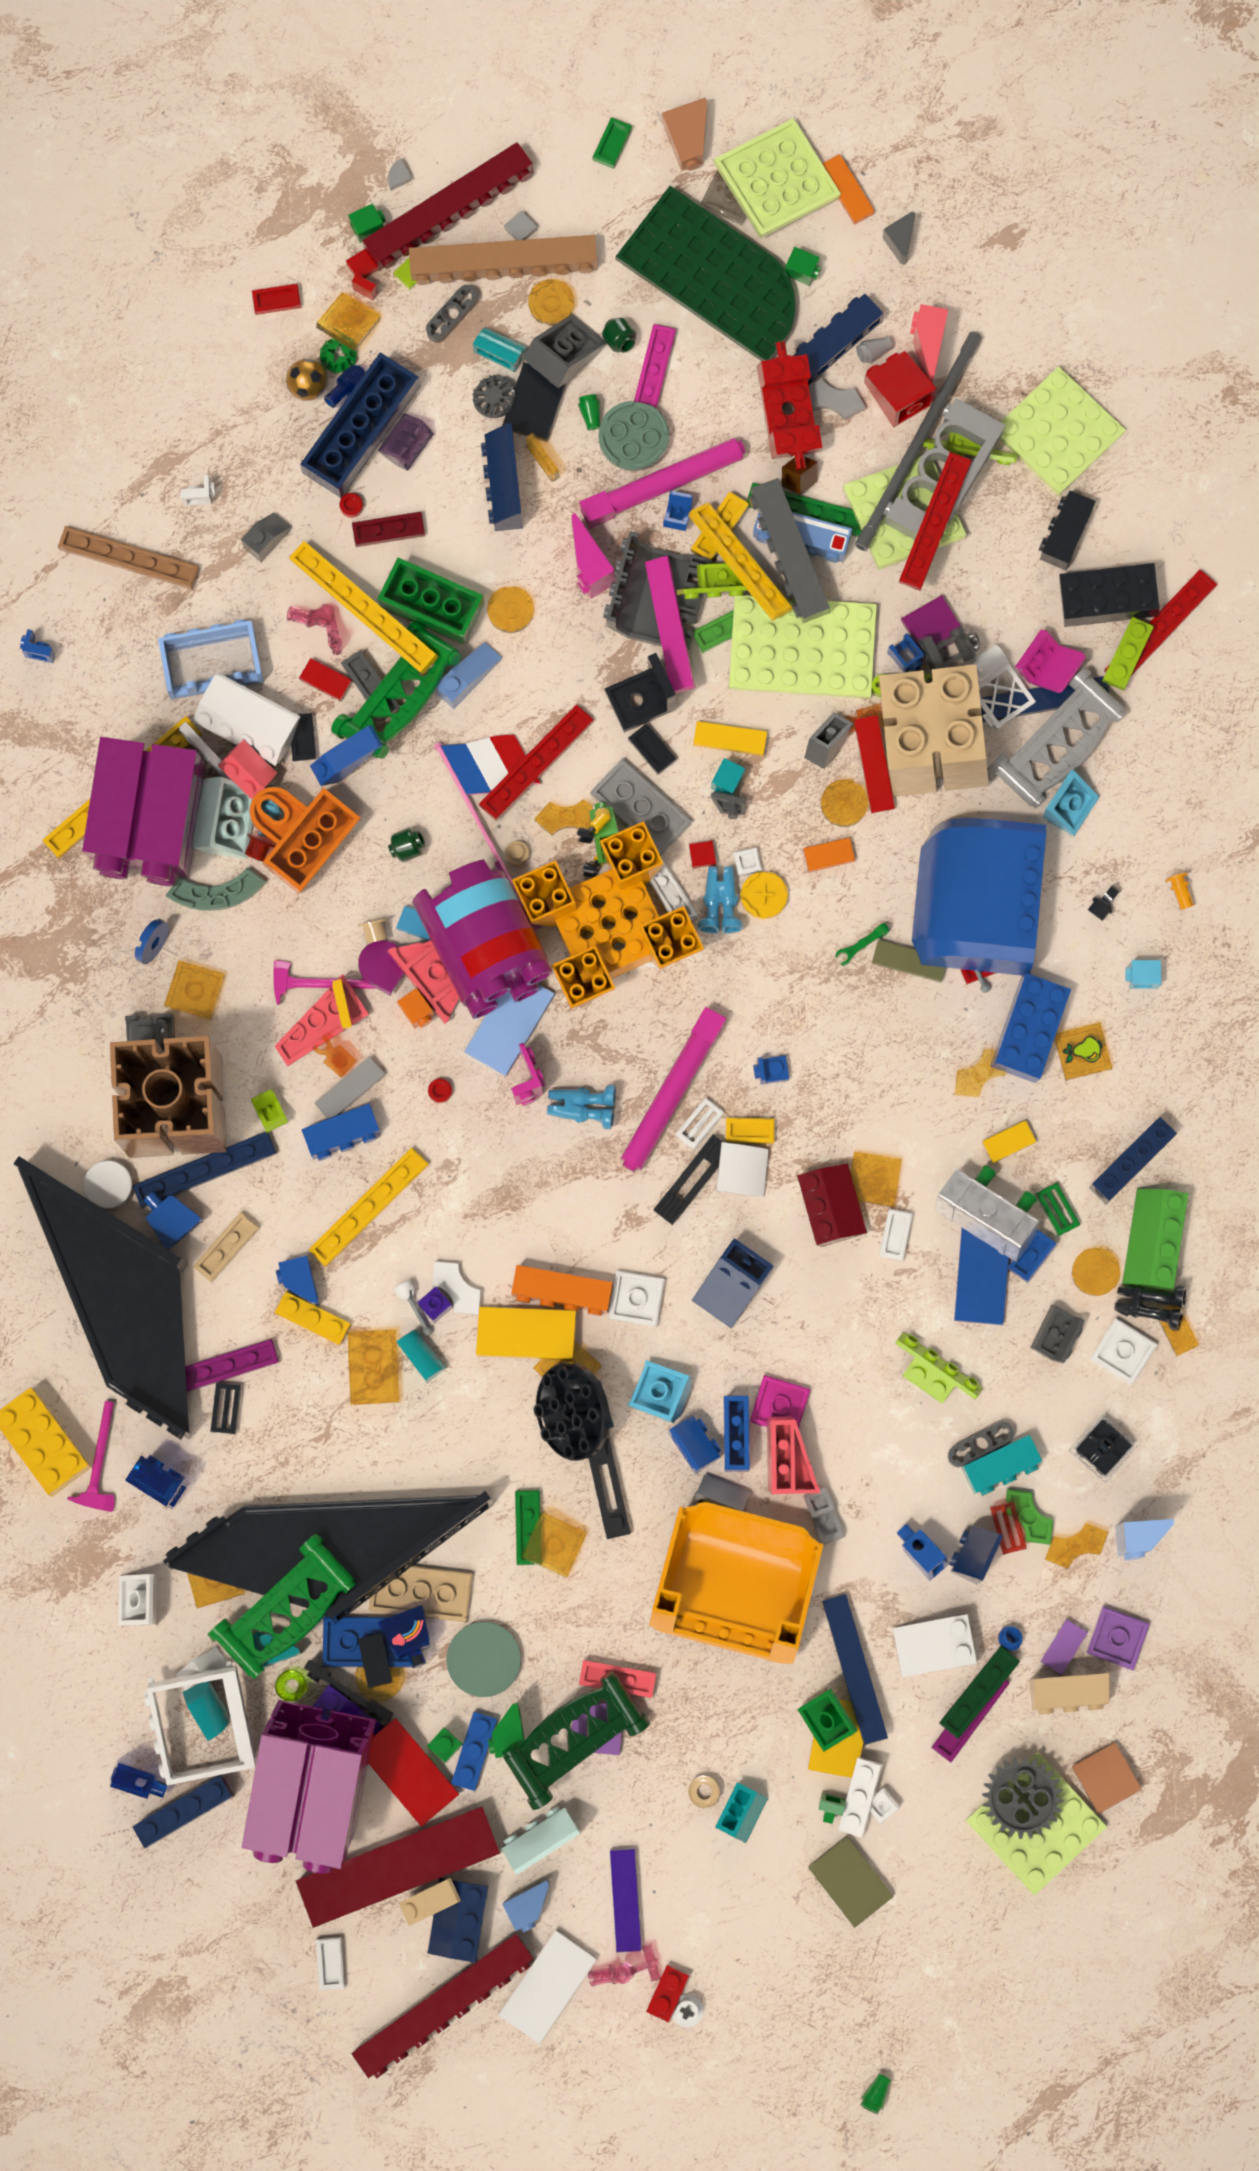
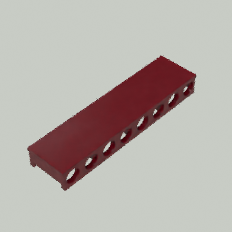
(398, 1867)

